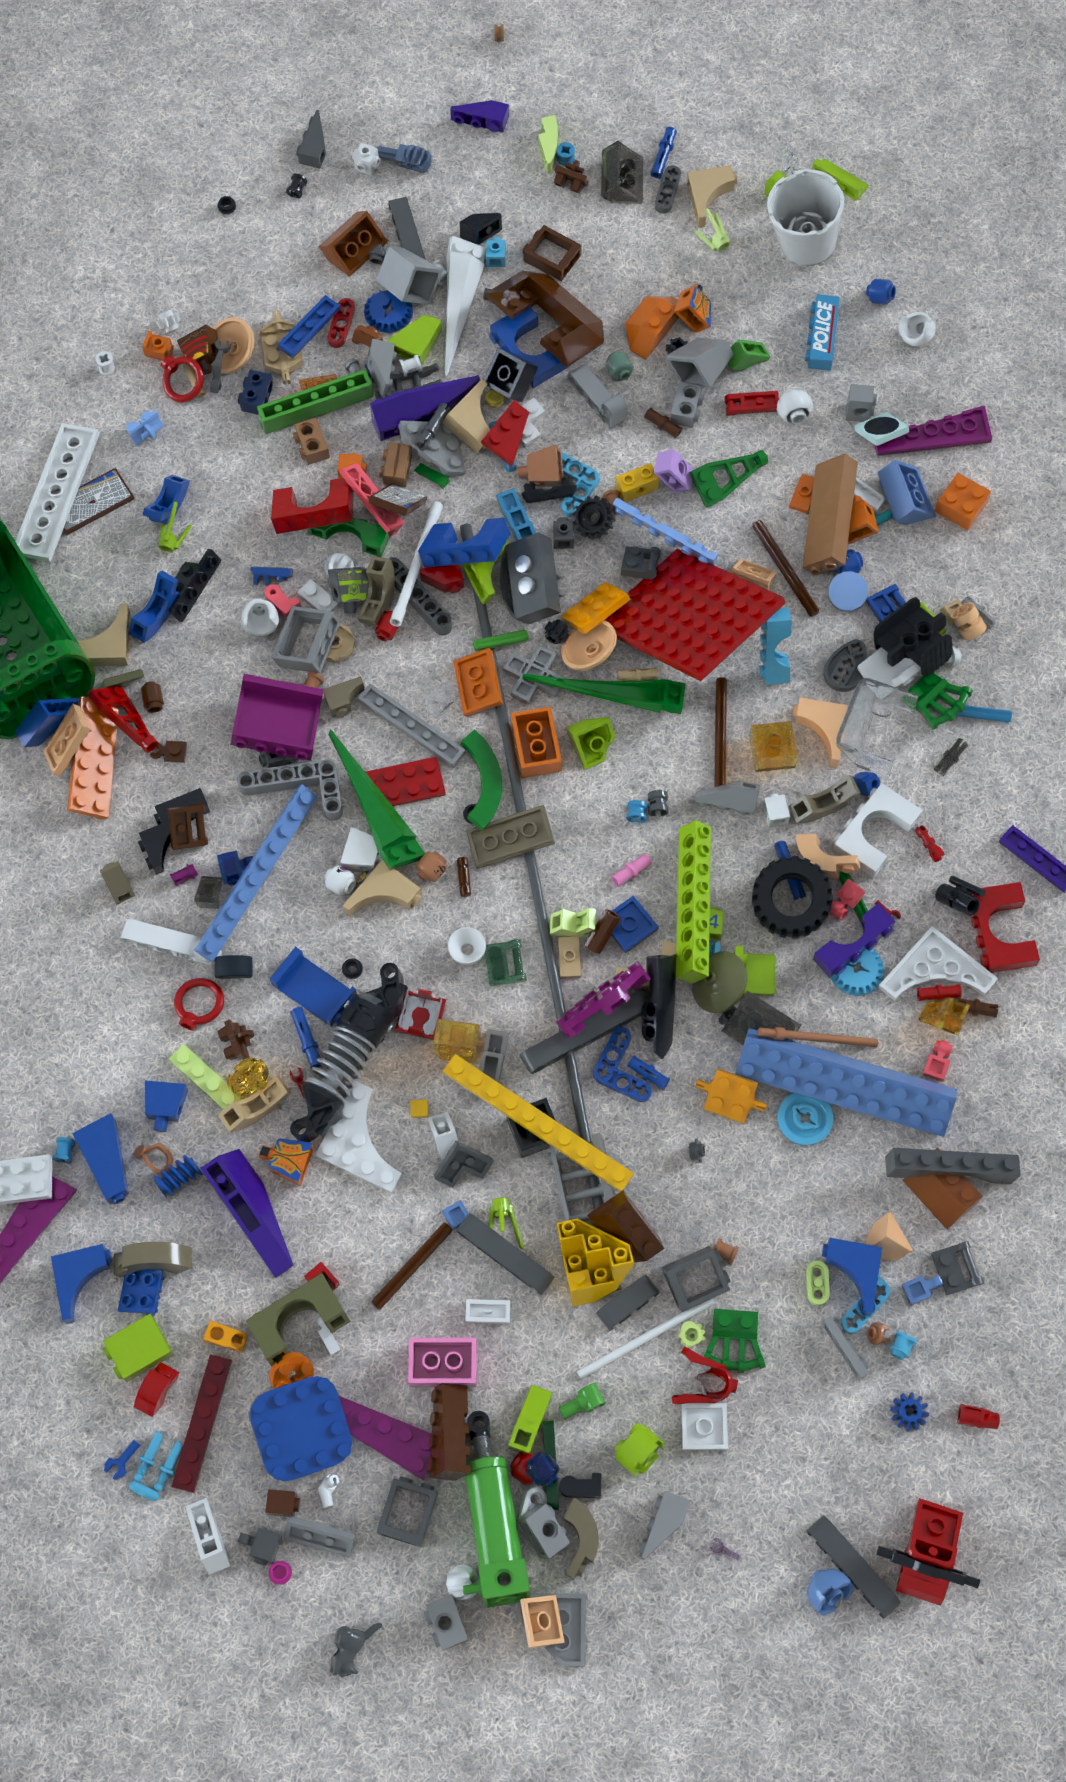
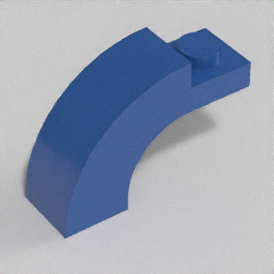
(173, 490)

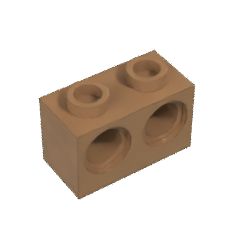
(314, 440)

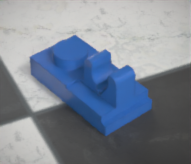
(266, 572)

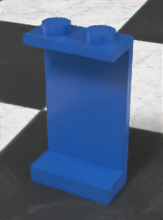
(312, 987)

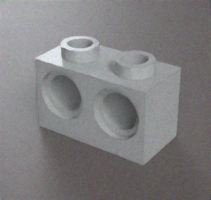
(683, 404)

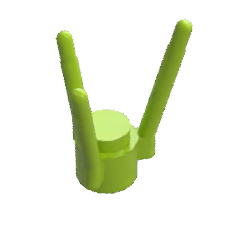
(168, 540)
(501, 1209)

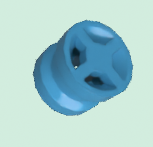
(562, 156)
(637, 811)

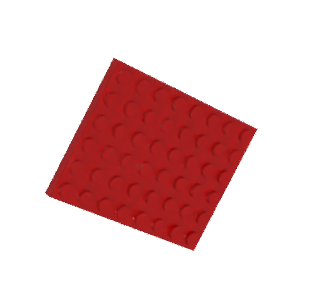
(692, 614)

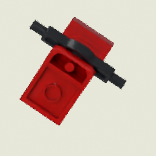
(930, 1554)

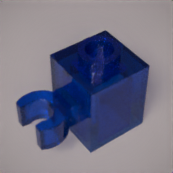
(232, 867)

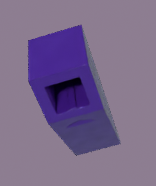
(484, 114)

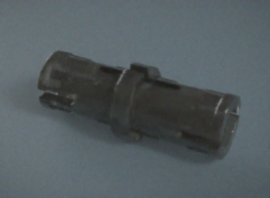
(951, 757)

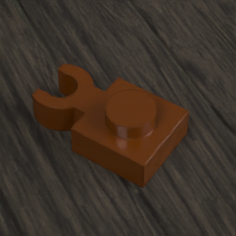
(173, 751)

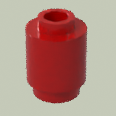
(384, 629)

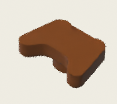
(365, 334)

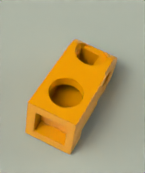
(225, 1337)

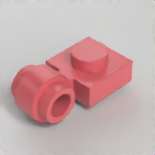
(850, 895)
(936, 1064)

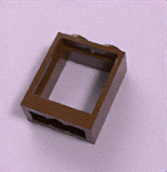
(557, 271)

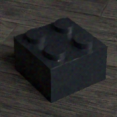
(510, 374)
(525, 1140)

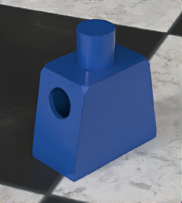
(164, 1102)

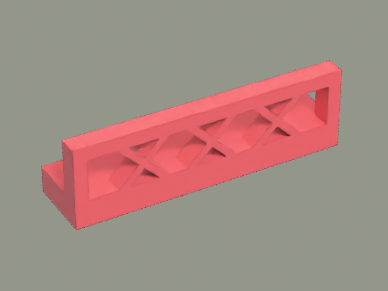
(364, 489)

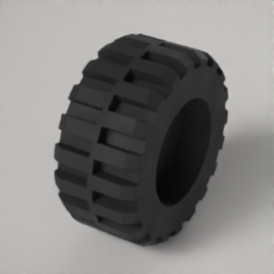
(792, 869)

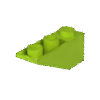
(530, 1420)

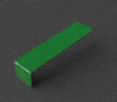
(432, 475)

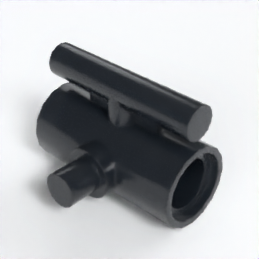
(960, 896)

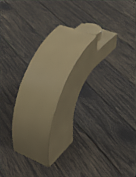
(153, 1255)

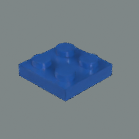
(634, 924)

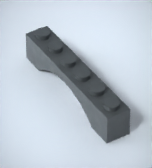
(923, 1162)

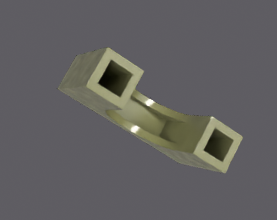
(269, 1323)

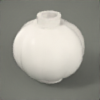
(796, 404)

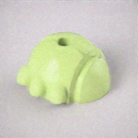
(689, 1328)

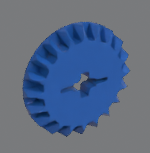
(396, 318)

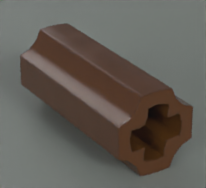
(603, 931)

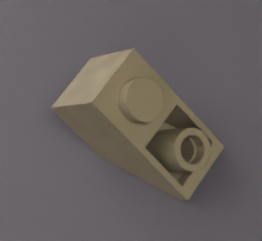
(117, 882)

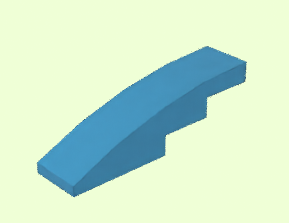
(515, 514)

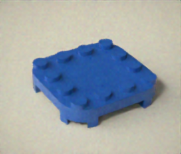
(300, 1428)

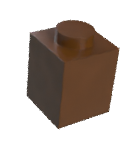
(282, 1503)

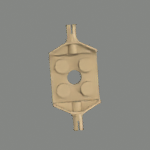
(274, 361)

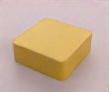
(419, 1108)

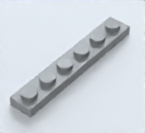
(411, 725)

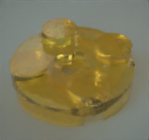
(243, 1085)

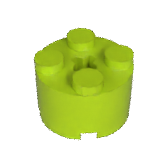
(638, 1450)

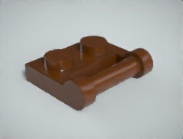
(181, 826)

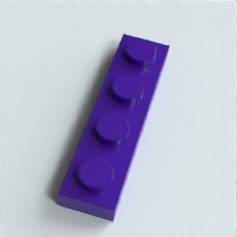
(1035, 857)

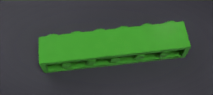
(315, 401)

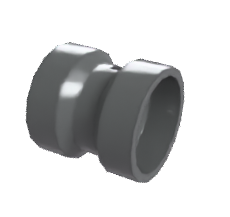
(658, 802)

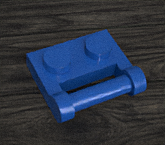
(882, 605)

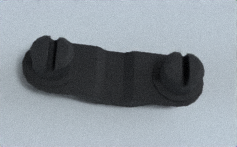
(532, 495)

